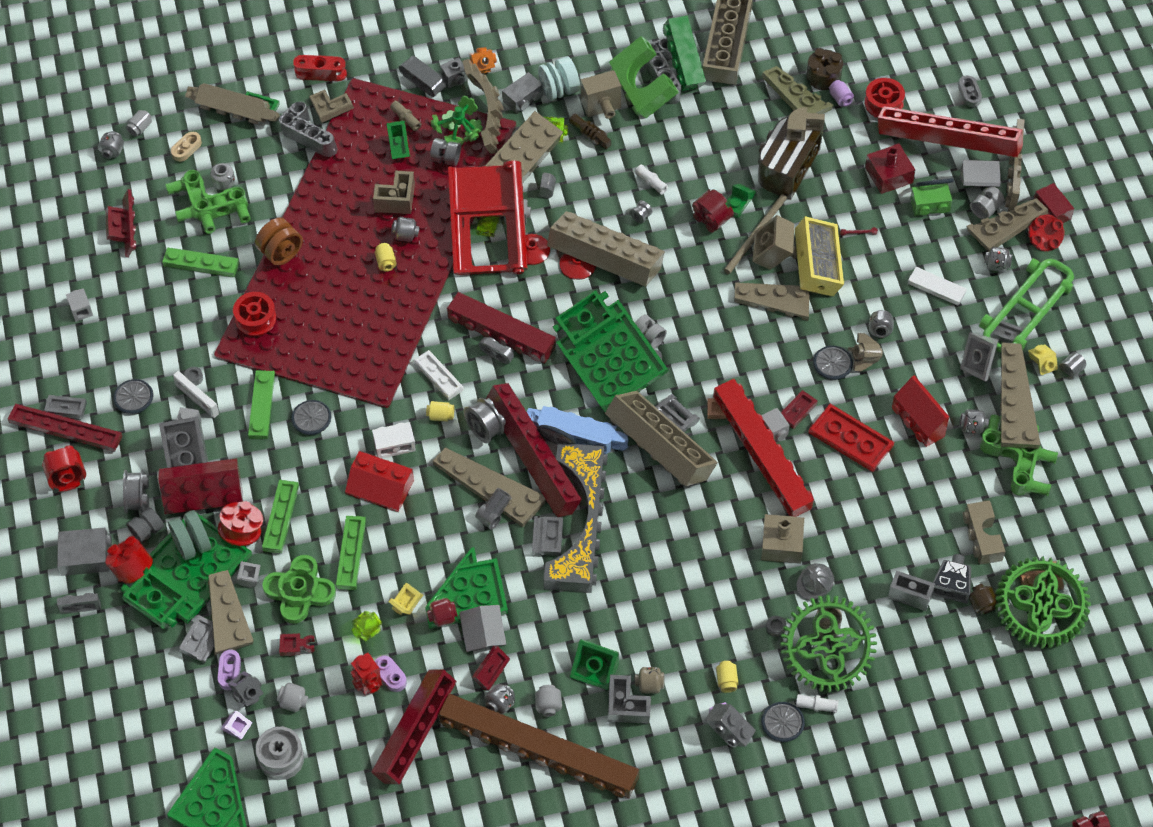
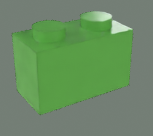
(931, 199)

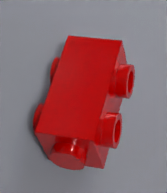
(365, 674)

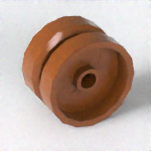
(278, 241)

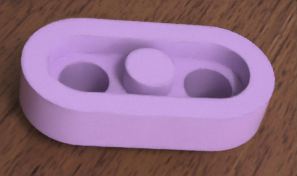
(228, 671)
(389, 672)

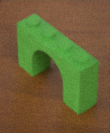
(626, 67)

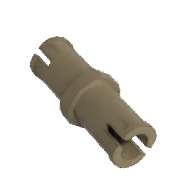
(405, 115)

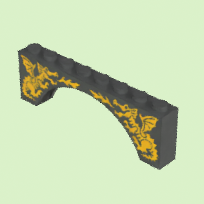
(575, 568)

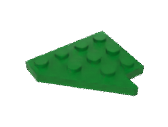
(472, 586)
(211, 796)

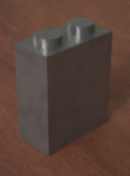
(83, 551)

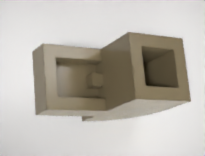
(800, 121)

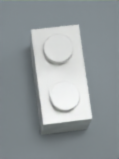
(394, 440)

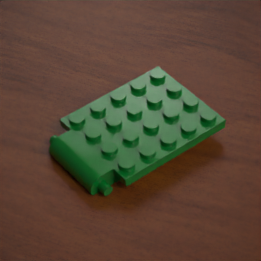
(607, 348)
(179, 586)

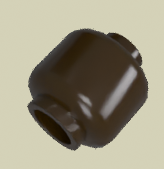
(983, 599)

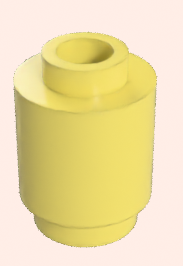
(385, 257)
(440, 411)
(727, 676)

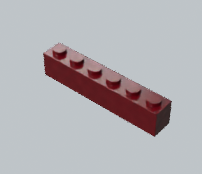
(501, 327)
(413, 727)

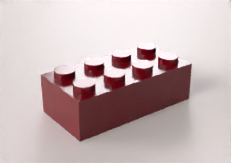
(200, 486)

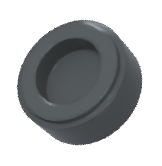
(194, 375)
(775, 626)

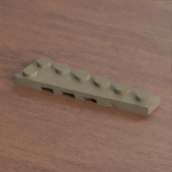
(1014, 172)
(1017, 409)
(484, 482)

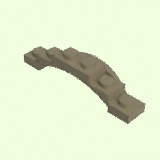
(494, 105)

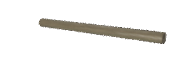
(748, 243)

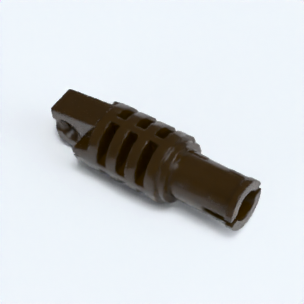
(590, 131)

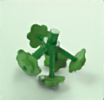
(453, 120)

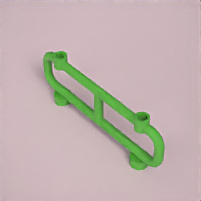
(1035, 268)

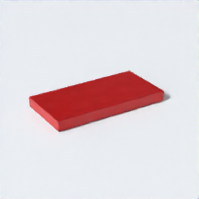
(851, 437)

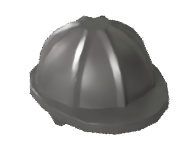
(815, 581)

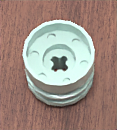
(559, 78)

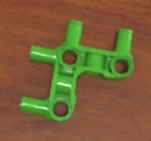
(205, 206)
(1025, 460)

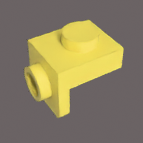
(1044, 358)
(406, 600)

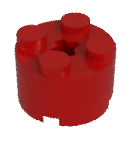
(63, 468)
(128, 560)

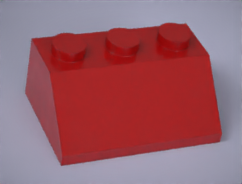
(920, 412)
(379, 481)

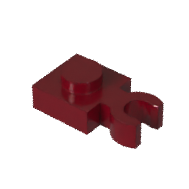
(293, 644)

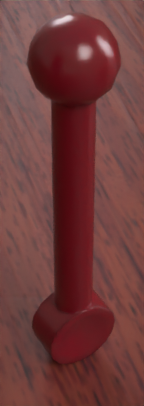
(873, 231)

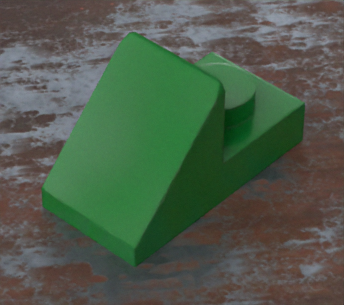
(398, 139)
(740, 198)

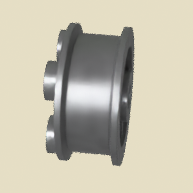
(484, 420)
(135, 491)

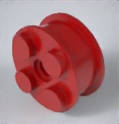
(883, 93)
(254, 313)
(240, 523)

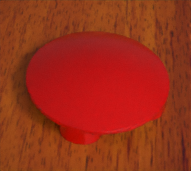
(1046, 232)

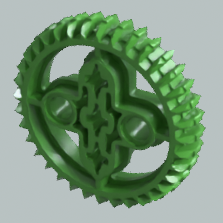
(1035, 608)
(791, 650)

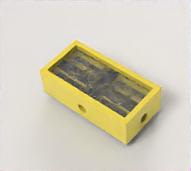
(819, 256)

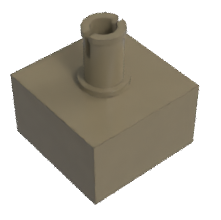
(601, 94)
(774, 242)
(782, 538)

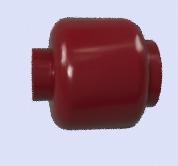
(442, 612)

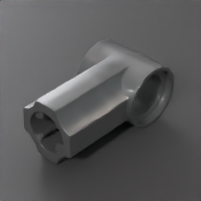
(491, 512)

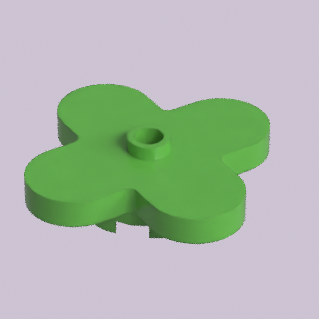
(299, 589)

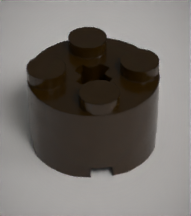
(824, 68)

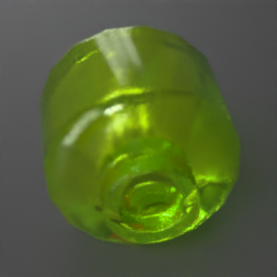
(366, 625)

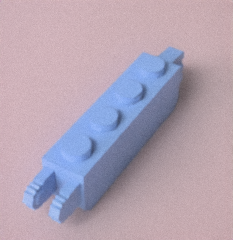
(584, 430)

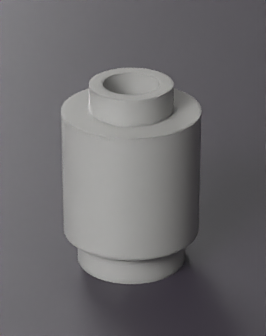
(139, 123)

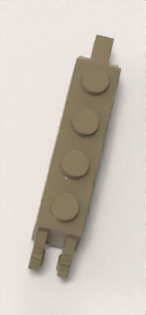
(232, 102)

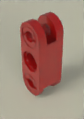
(319, 68)

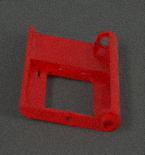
(487, 193)

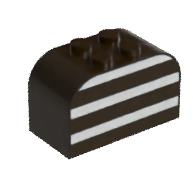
(785, 161)

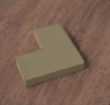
(329, 108)

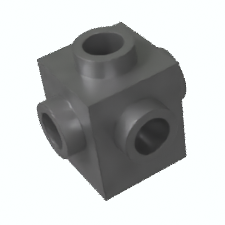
(453, 72)

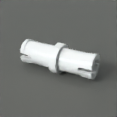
(651, 179)
(817, 703)

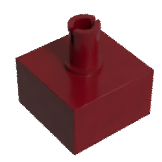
(890, 168)

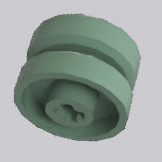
(192, 534)

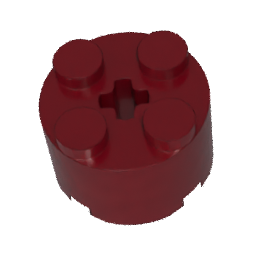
(712, 210)

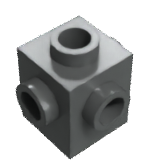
(246, 689)

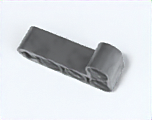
(659, 66)
(296, 126)

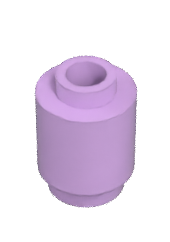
(841, 93)

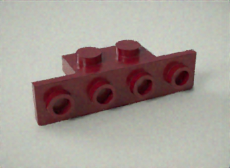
(120, 223)

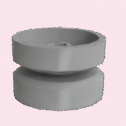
(280, 753)

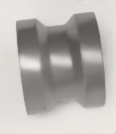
(641, 211)

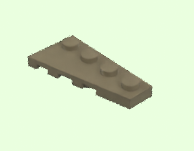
(1006, 225)

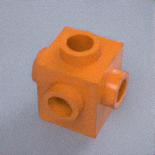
(490, 59)

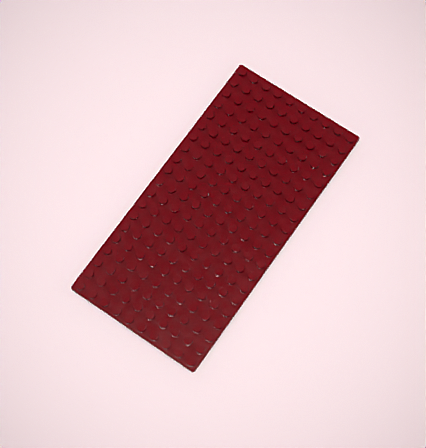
(336, 312)

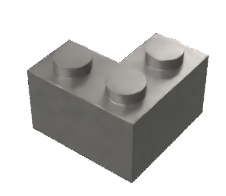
(625, 707)

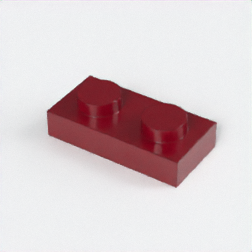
(799, 408)
(490, 668)

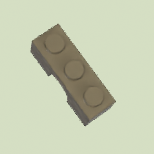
(986, 547)

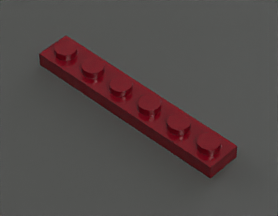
(65, 427)

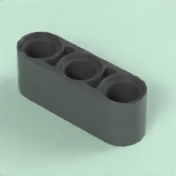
(422, 76)

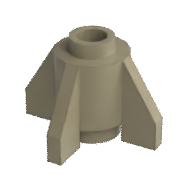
(866, 352)

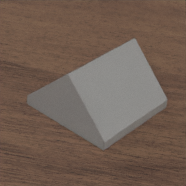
(980, 173)
(979, 355)
(482, 627)

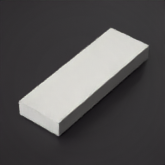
(937, 286)
(438, 375)
(196, 394)

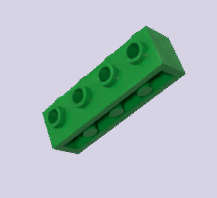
(684, 53)

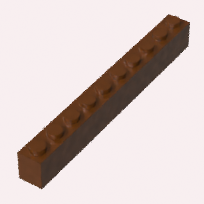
(539, 746)

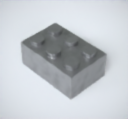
(183, 442)

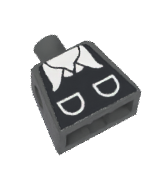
(953, 580)

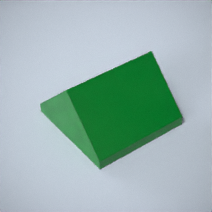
(594, 664)

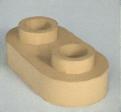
(183, 148)

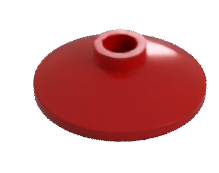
(539, 251)
(575, 269)

